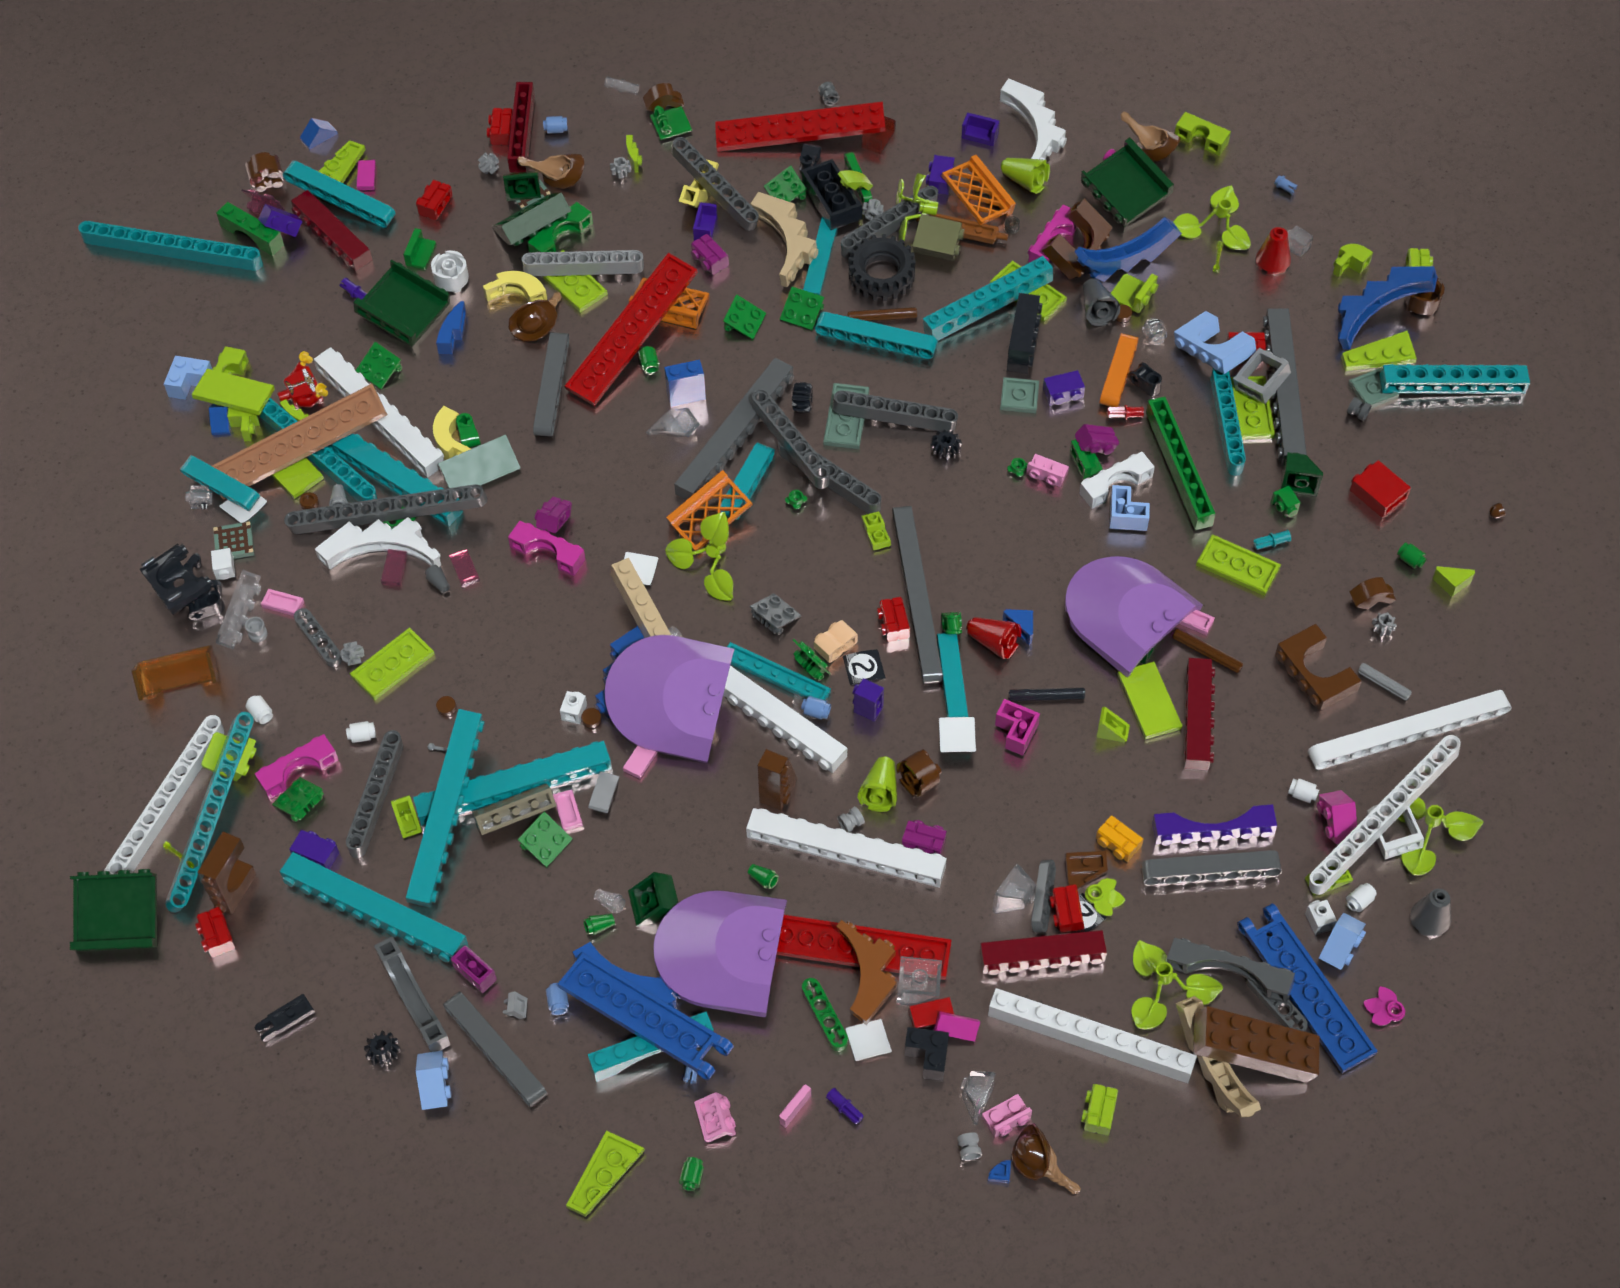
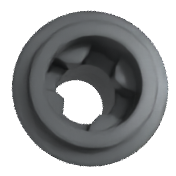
(436, 577)

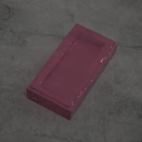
(394, 567)
(464, 568)

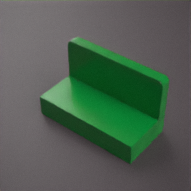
(418, 250)
(1085, 460)

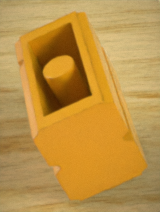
(1119, 839)

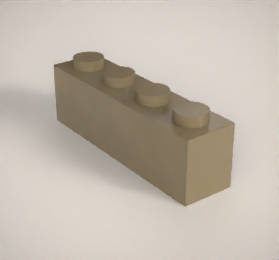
(514, 809)

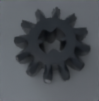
(802, 397)
(945, 444)
(390, 1048)

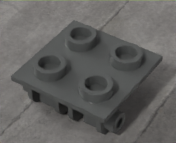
(774, 613)

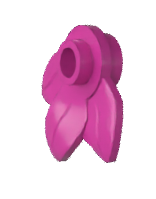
(1382, 1007)

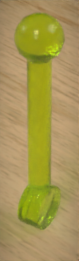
(1216, 268)
(167, 845)

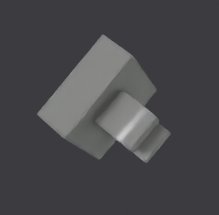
(516, 1005)

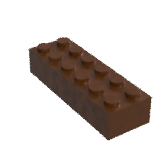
(1256, 1044)

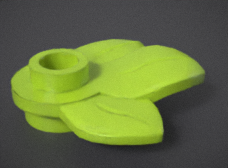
(1107, 896)

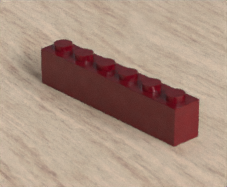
(521, 125)
(331, 230)
(1198, 714)
(1043, 952)

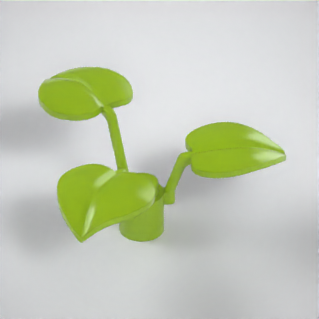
(1224, 202)
(925, 206)
(680, 553)
(1460, 824)
(1151, 959)

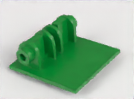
(670, 122)
(786, 186)
(802, 308)
(743, 317)
(379, 365)
(808, 659)
(298, 797)
(544, 839)

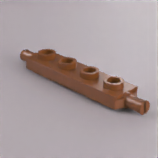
(975, 231)

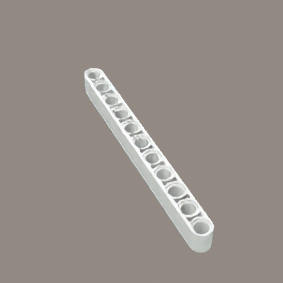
(1409, 729)
(164, 797)
(1383, 822)

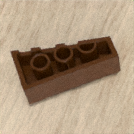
(775, 779)

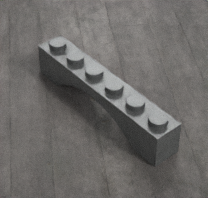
(1272, 981)
(411, 995)

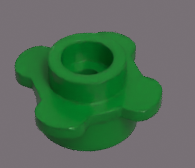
(1017, 462)
(796, 494)

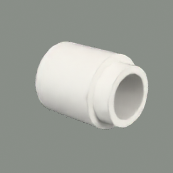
(259, 709)
(361, 731)
(1303, 790)
(1361, 897)

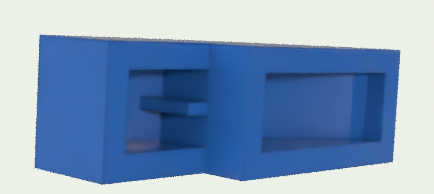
(451, 329)

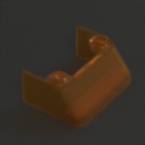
(175, 671)

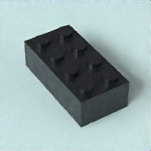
(832, 199)
(1024, 333)

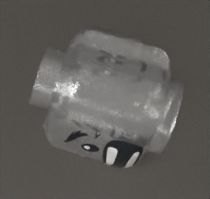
(1154, 331)
(199, 497)

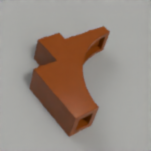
(874, 983)

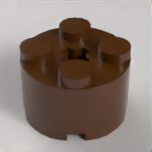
(264, 171)
(1426, 302)
(918, 773)

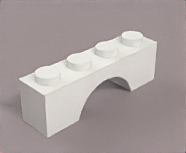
(1134, 469)

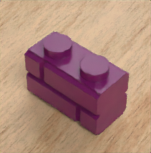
(710, 254)
(1096, 439)
(553, 514)
(924, 837)
(473, 969)

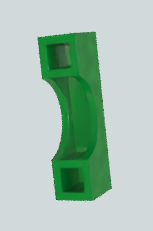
(235, 219)
(577, 221)

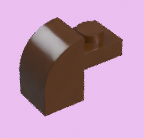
(662, 95)
(1371, 592)

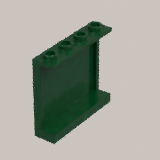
(1127, 183)
(403, 303)
(114, 910)

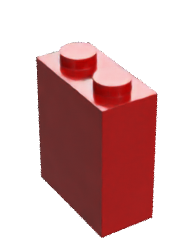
(1380, 488)

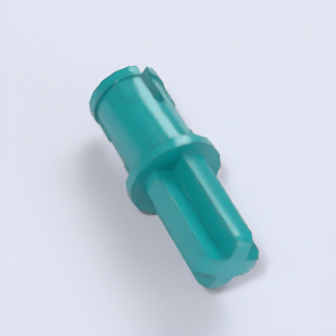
(1272, 540)

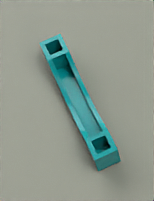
(617, 1057)

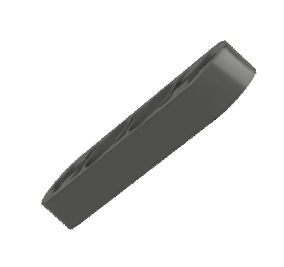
(315, 638)
(1042, 901)
(1273, 1006)

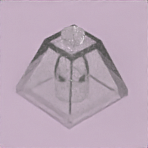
(675, 423)
(1014, 892)
(918, 981)
(976, 1092)

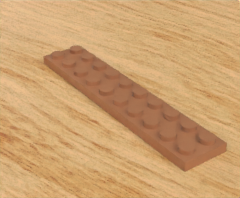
(304, 437)

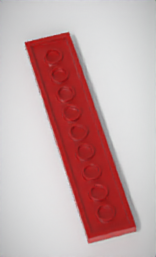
(800, 126)
(631, 329)
(822, 942)

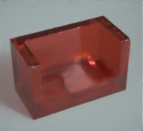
(877, 141)

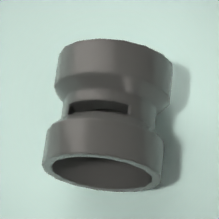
(830, 95)
(1359, 408)

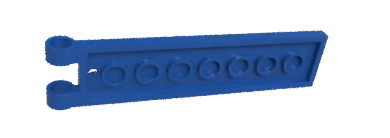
(1311, 991)
(643, 1014)

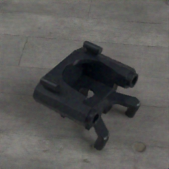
(167, 568)

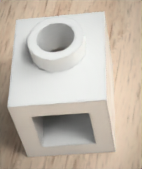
(223, 564)
(573, 707)
(1320, 917)

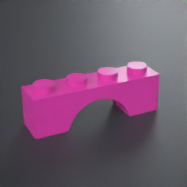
(1059, 225)
(528, 538)
(315, 753)

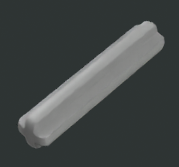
(1384, 681)

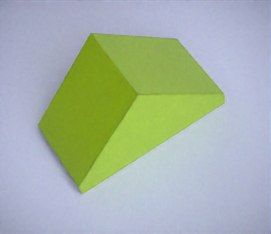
(1453, 579)
(1112, 726)
(406, 816)

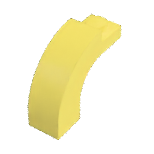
(695, 193)
(515, 282)
(443, 429)

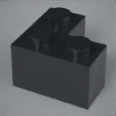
(932, 1047)

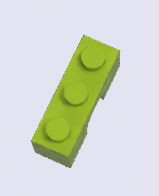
(1192, 126)
(232, 361)

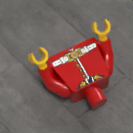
(302, 386)

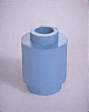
(555, 124)
(816, 707)
(557, 1000)

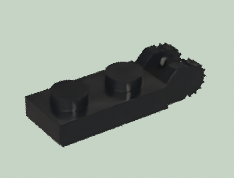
(285, 1017)

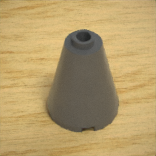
(1099, 303)
(1432, 913)

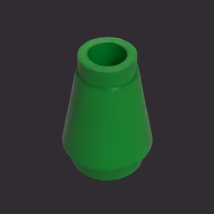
(764, 876)
(598, 923)

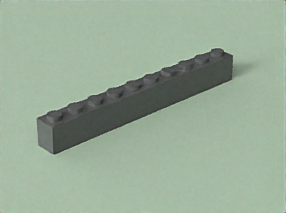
(1286, 397)
(733, 431)

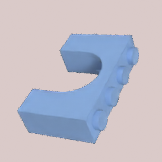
(1219, 356)

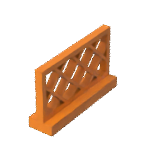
(989, 185)
(683, 315)
(702, 497)

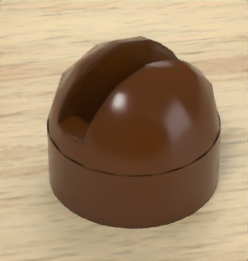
(1497, 511)

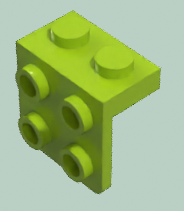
(1135, 292)
(214, 749)

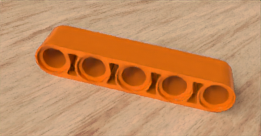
(1119, 370)

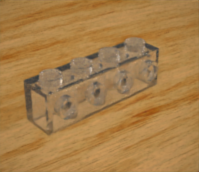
(237, 611)

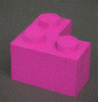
(1019, 722)
(1340, 814)

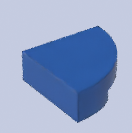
(1000, 1172)

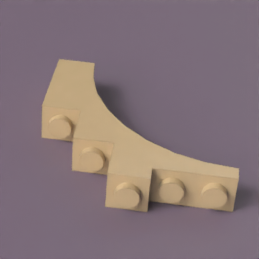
(783, 217)
(1227, 1087)

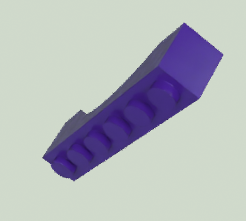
(1172, 828)

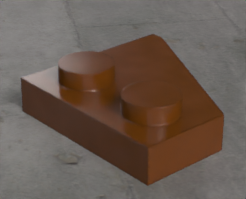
(1085, 867)

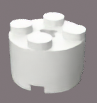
(450, 271)

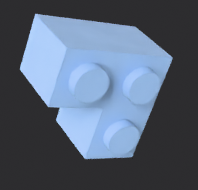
(183, 374)
(1125, 513)
(1345, 935)
(431, 1076)

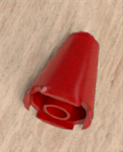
(1275, 252)
(995, 635)

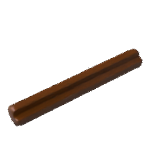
(884, 314)
(1207, 650)

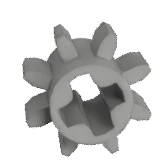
(488, 163)
(620, 167)
(872, 208)
(1384, 624)
(352, 653)

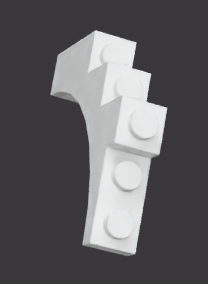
(1031, 105)
(378, 537)

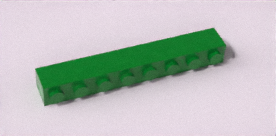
(1180, 463)

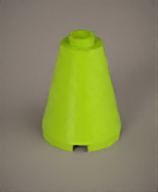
(1027, 172)
(879, 786)

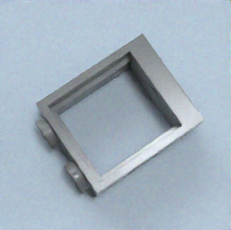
(1254, 390)

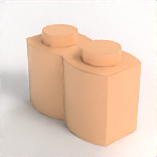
(835, 641)

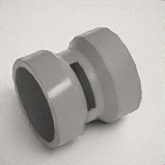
(256, 629)
(849, 820)
(969, 1146)

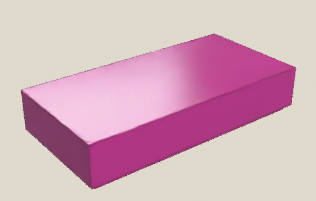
(366, 175)
(957, 1026)

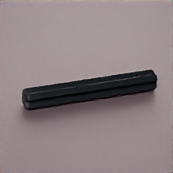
(1046, 694)

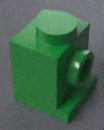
(1286, 501)

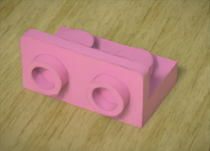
(1047, 470)
(1006, 1116)
(715, 1117)

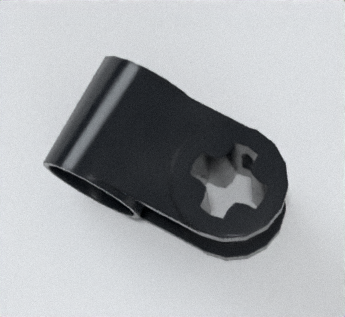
(809, 156)
(1146, 379)
(205, 606)

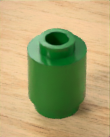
(648, 359)
(1412, 555)
(691, 1173)

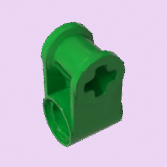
(467, 431)
(951, 622)

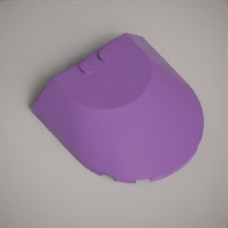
(1125, 608)
(669, 694)
(721, 950)

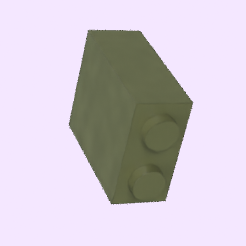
(938, 237)

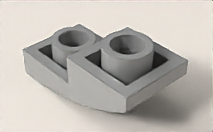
(603, 792)

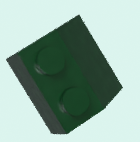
(522, 185)
(1301, 474)
(652, 898)

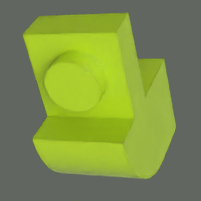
(1352, 256)
(245, 420)

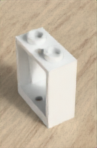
(1403, 844)

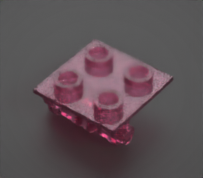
(258, 201)

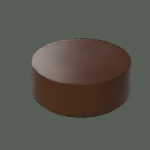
(1125, 313)
(309, 501)
(446, 705)
(591, 717)

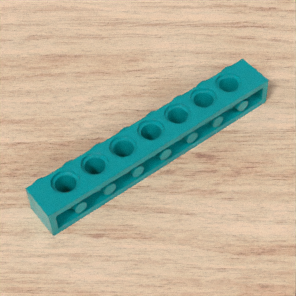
(988, 299)
(1455, 379)

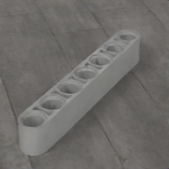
(583, 263)

